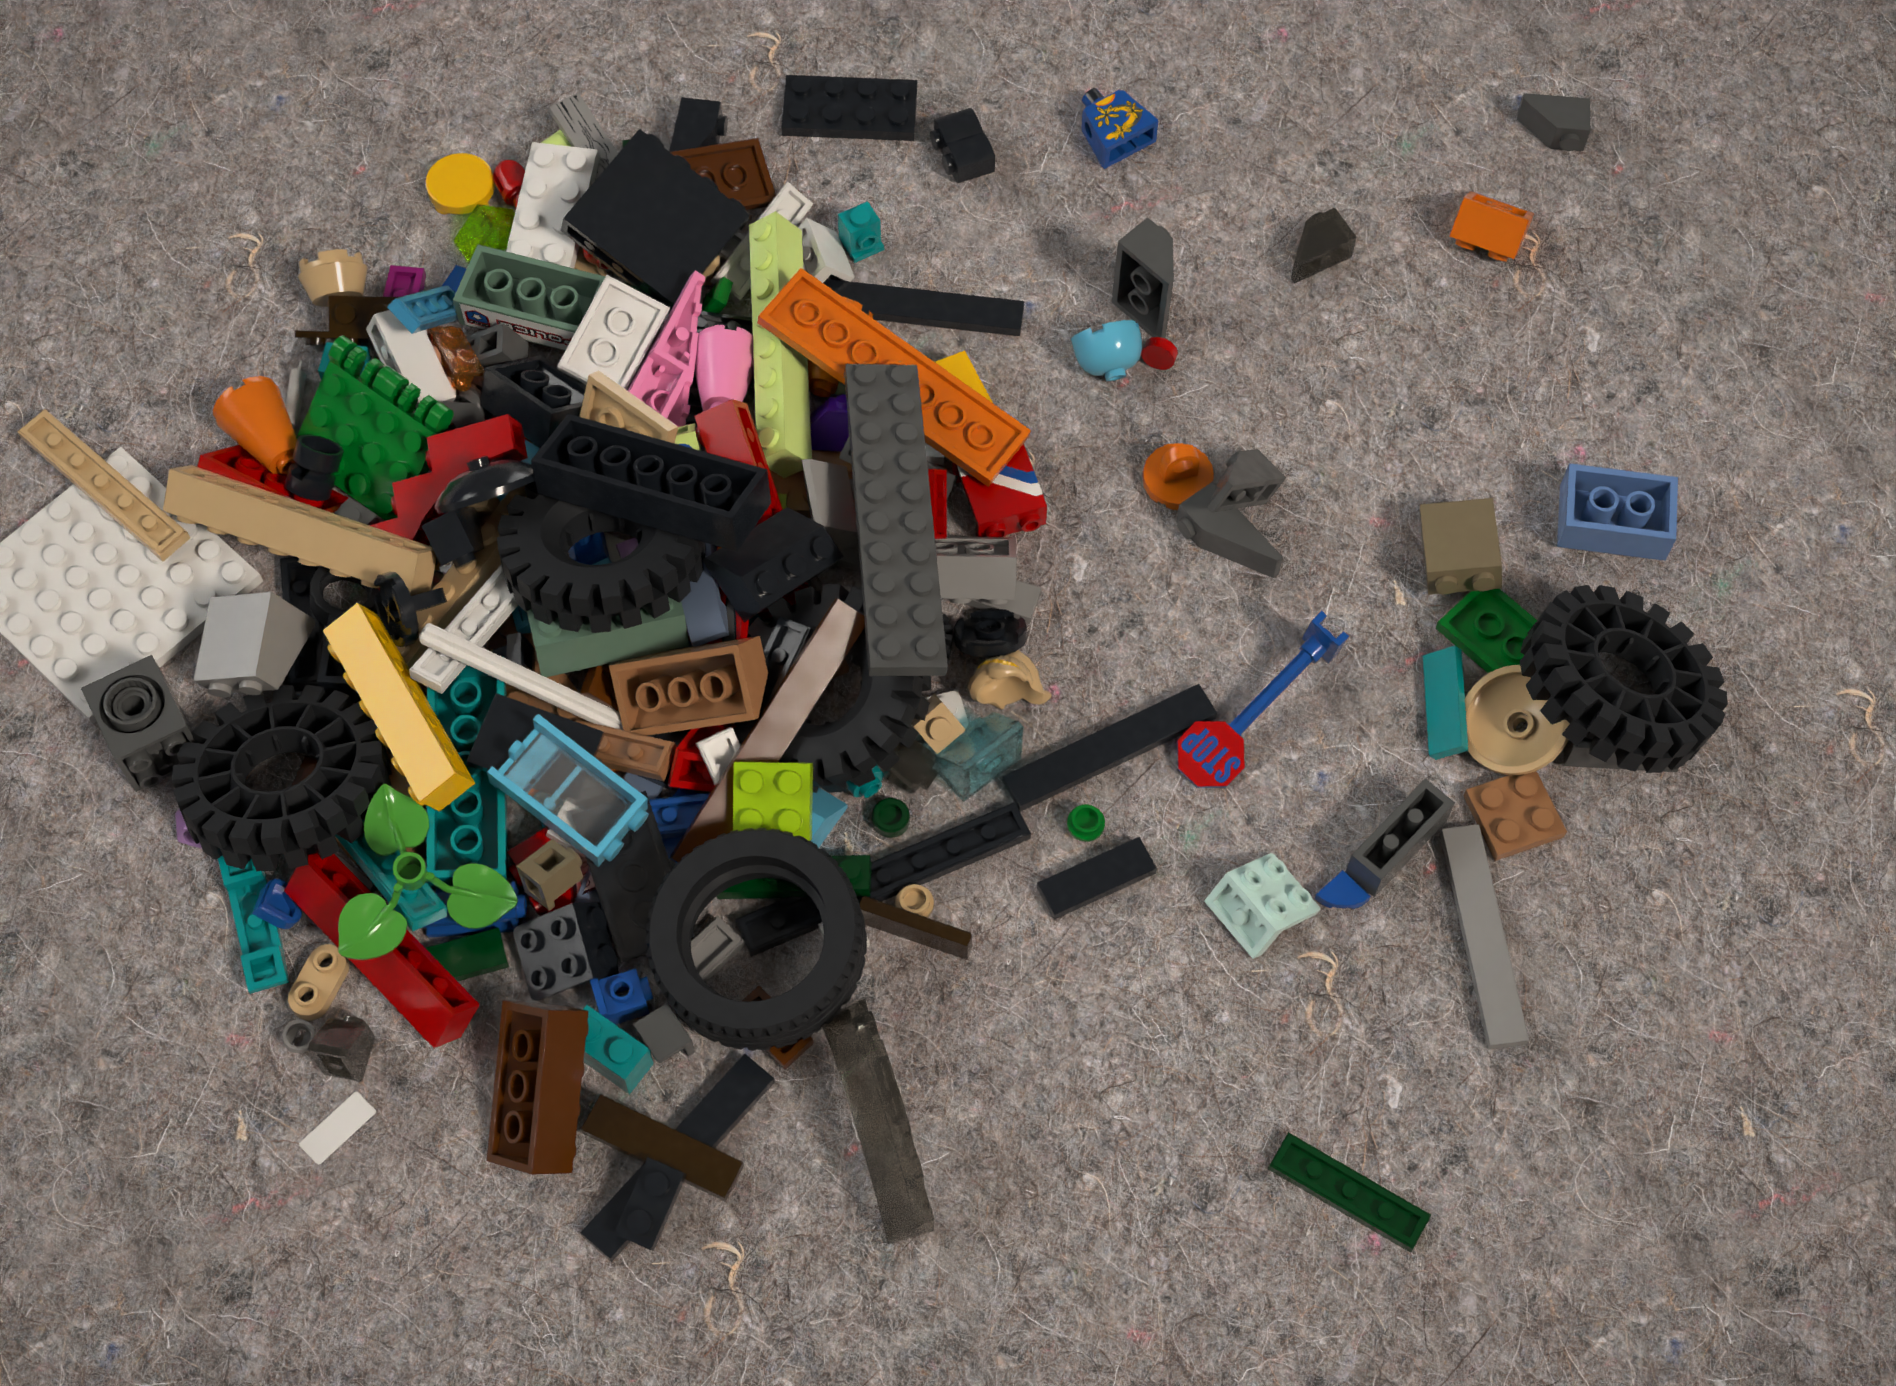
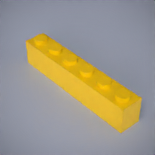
(398, 708)

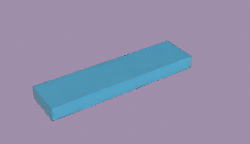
(425, 309)

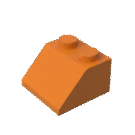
(1491, 226)

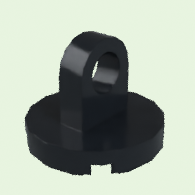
(398, 608)

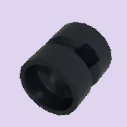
(314, 466)

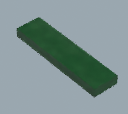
(1349, 1192)

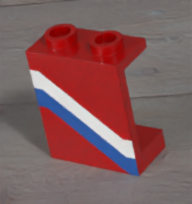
(1010, 502)

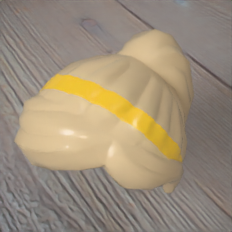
(1007, 680)

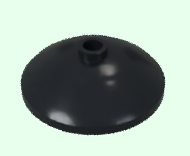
(483, 482)

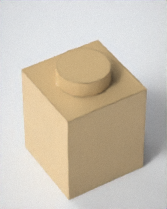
(939, 725)

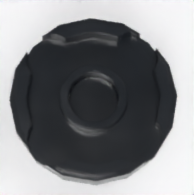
(990, 633)

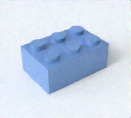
(1617, 512)

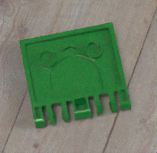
(373, 425)

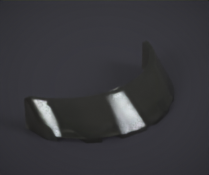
(880, 1122)

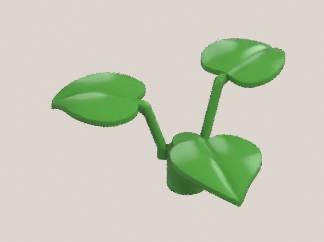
(372, 927)

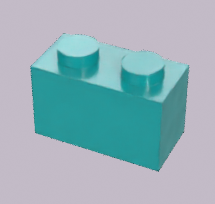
(615, 1052)

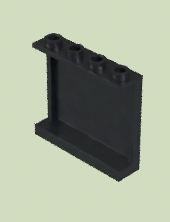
(653, 219)

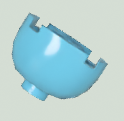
(1109, 350)

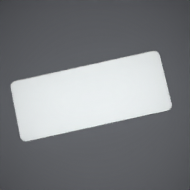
(337, 1128)

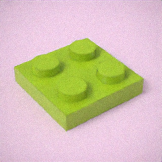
(773, 796)

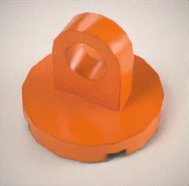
(1176, 474)

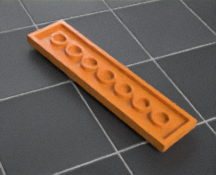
(838, 333)

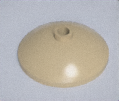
(1492, 714)

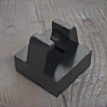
(518, 651)

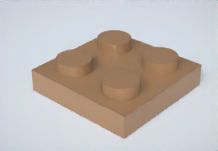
(1514, 814)

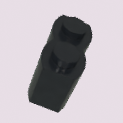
(963, 145)

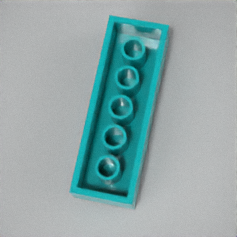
(475, 822)

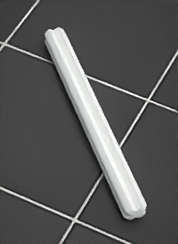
(519, 676)

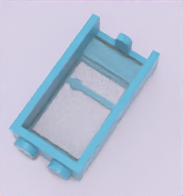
(571, 792)

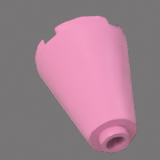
(723, 365)

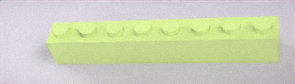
(779, 370)

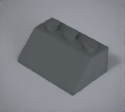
(1145, 276)

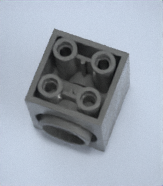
(140, 721)

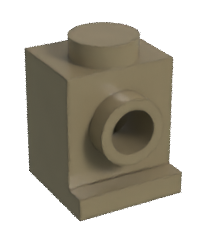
(550, 872)

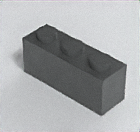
(1399, 837)

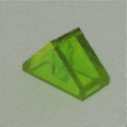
(487, 227)

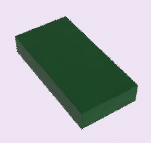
(472, 954)

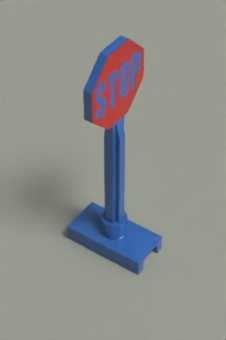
(1213, 751)

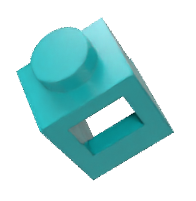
(860, 231)

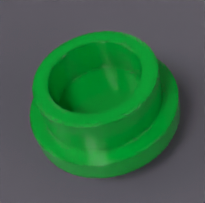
(1086, 823)

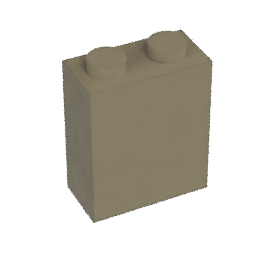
(1460, 546)

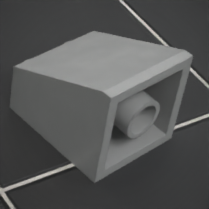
(250, 643)

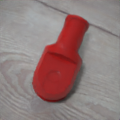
(508, 180)

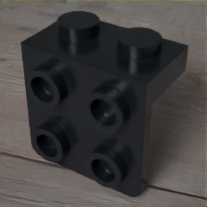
(565, 949)

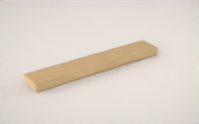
(104, 485)

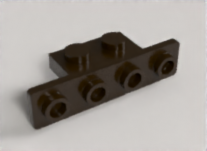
(349, 318)

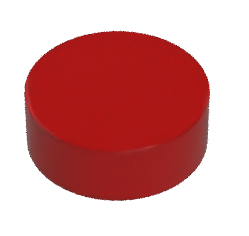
(1159, 353)

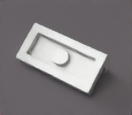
(823, 252)

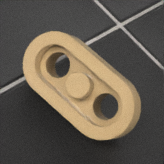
(320, 980)

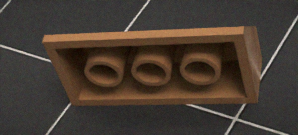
(691, 687)

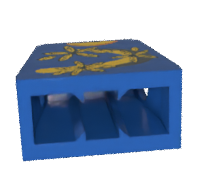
(1116, 126)

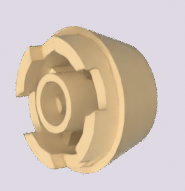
(333, 275)

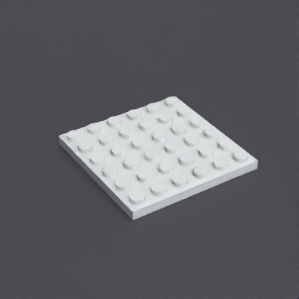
(94, 599)

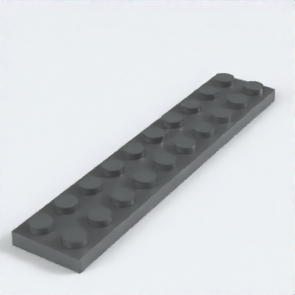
(894, 522)

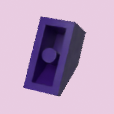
(830, 425)

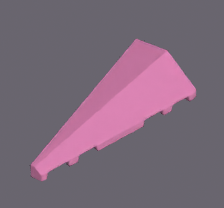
(670, 363)

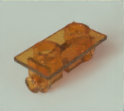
(457, 356)

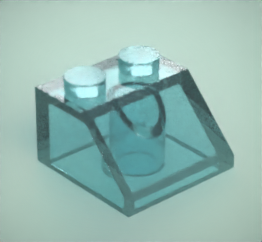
(980, 754)

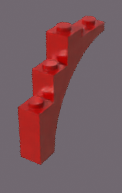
(447, 458)

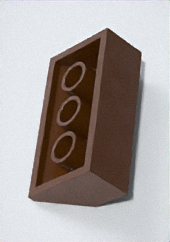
(537, 1087)

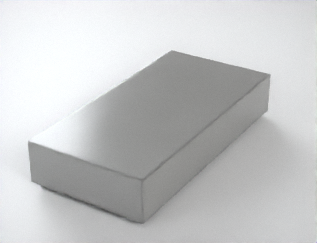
(714, 947)

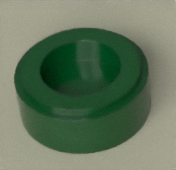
(890, 817)

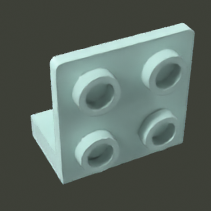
(1260, 903)

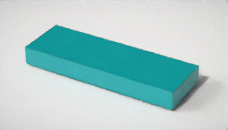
(1445, 702)

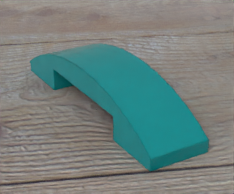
(259, 941)

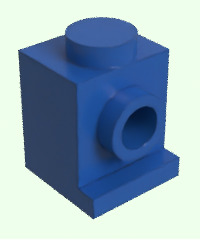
(623, 1008)

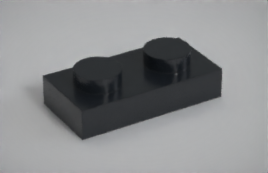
(650, 1204)

